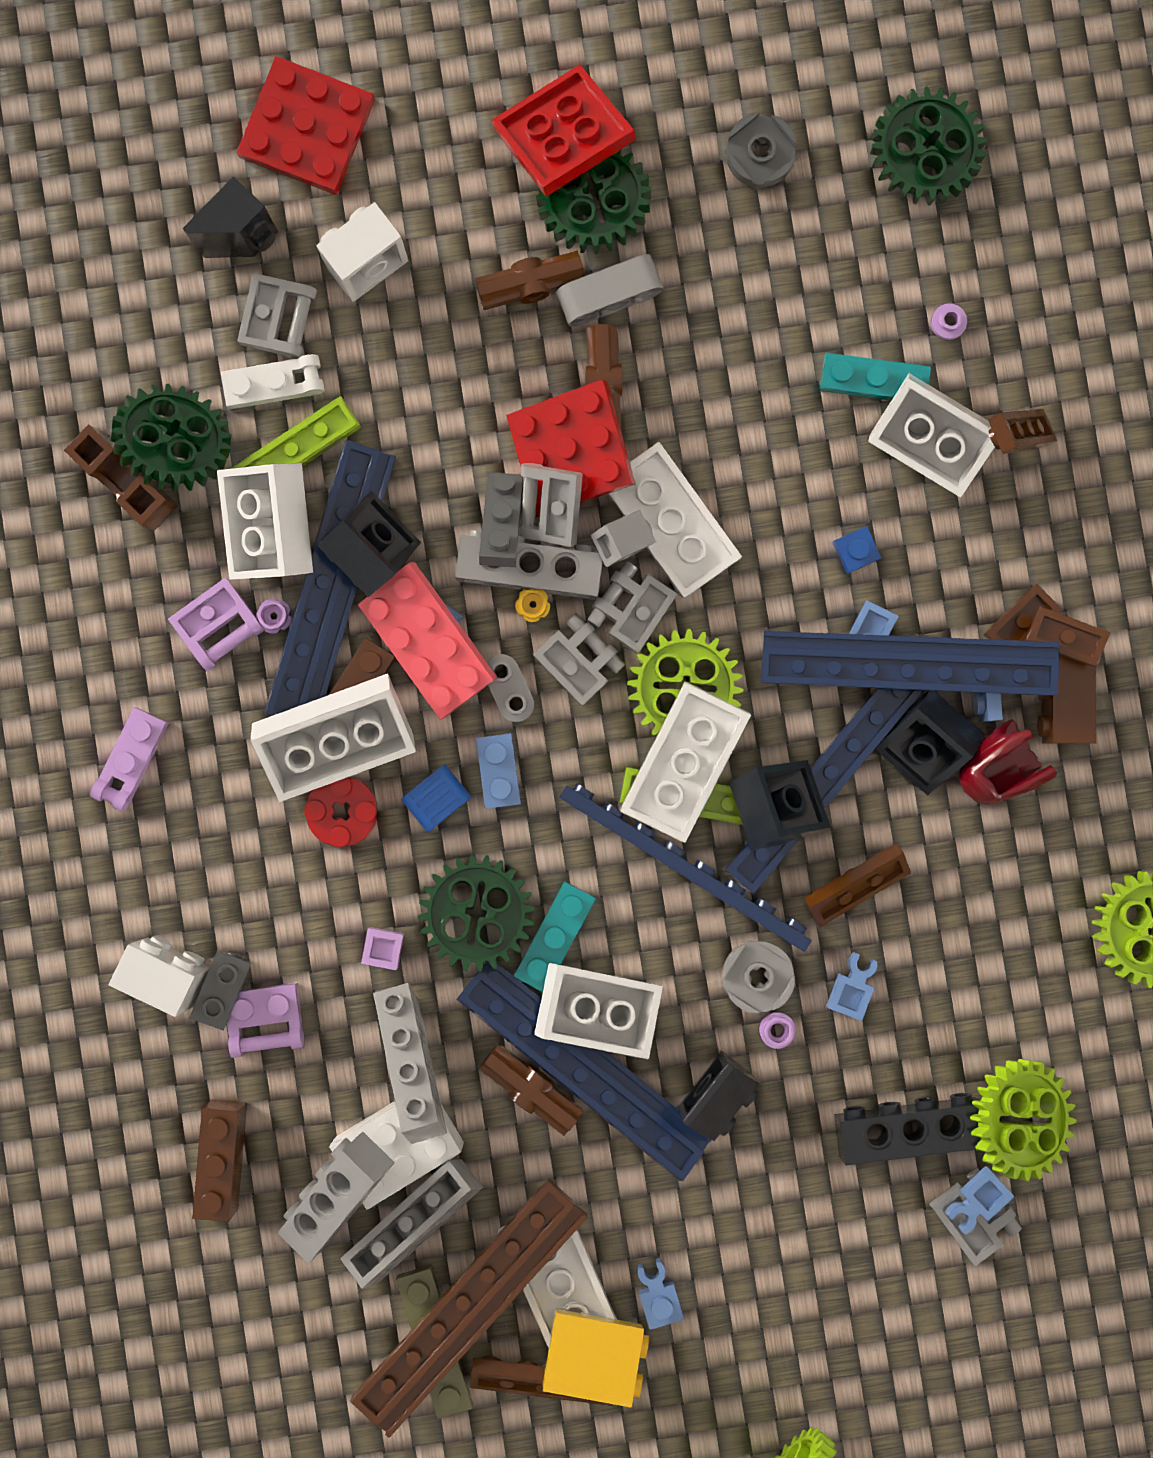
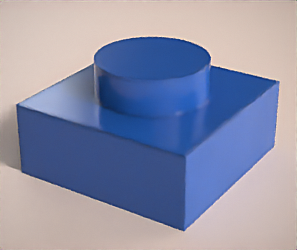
(856, 550)

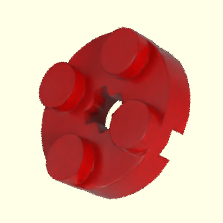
(341, 832)

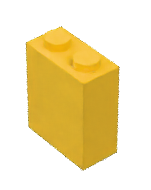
(595, 1358)

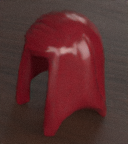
(1003, 767)

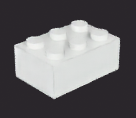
(933, 435)
(265, 521)
(598, 1011)
(410, 1159)

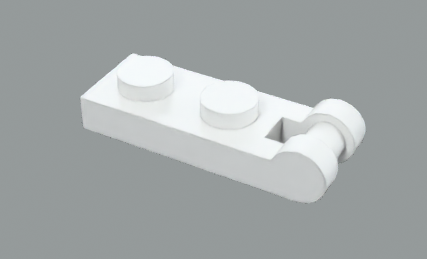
(271, 382)

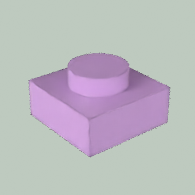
(382, 948)

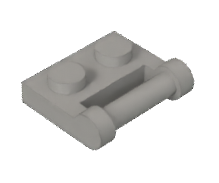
(265, 313)
(558, 504)

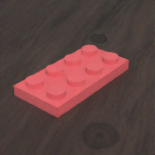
(427, 640)

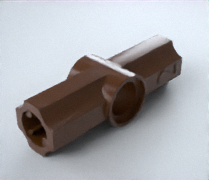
(529, 280)
(603, 361)
(531, 1089)

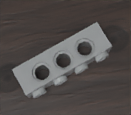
(581, 584)
(409, 1064)
(335, 1196)
(411, 1223)

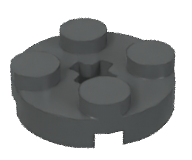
(761, 130)

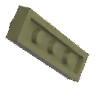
(419, 1293)

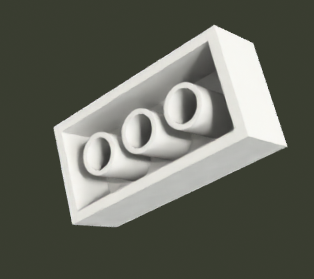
(332, 738)

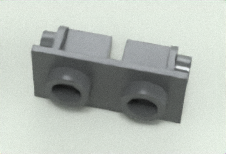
(220, 989)

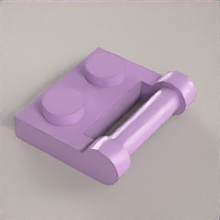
(209, 614)
(265, 1007)

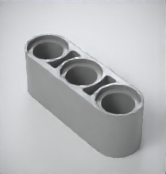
(609, 290)

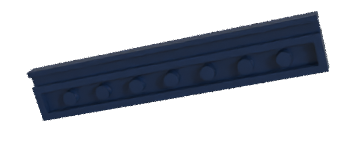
(328, 591)
(911, 663)
(586, 1072)

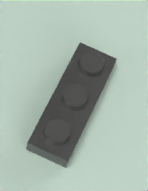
(501, 520)

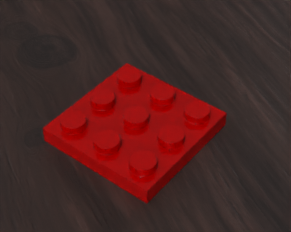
(306, 125)
(563, 130)
(575, 435)

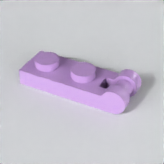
(129, 758)

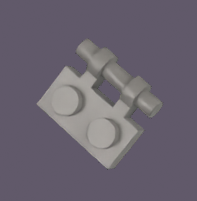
(641, 613)
(571, 668)
(982, 1239)

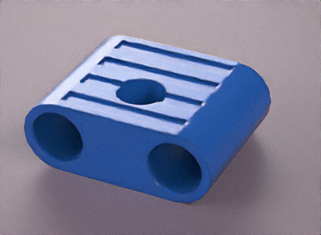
(436, 798)

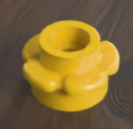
(532, 614)

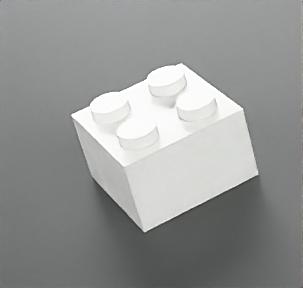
(362, 251)
(160, 975)

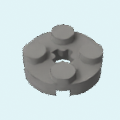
(761, 997)

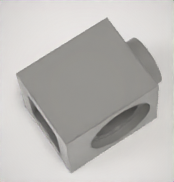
(623, 538)

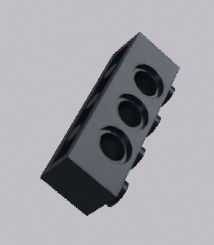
(892, 1143)

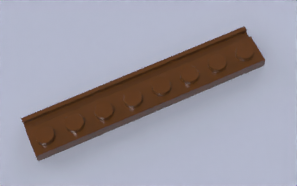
(468, 1307)

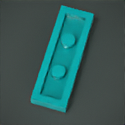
(867, 376)
(555, 934)

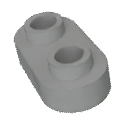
(510, 687)

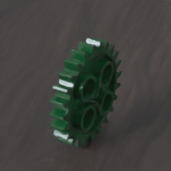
(949, 123)
(625, 188)
(170, 437)
(444, 907)

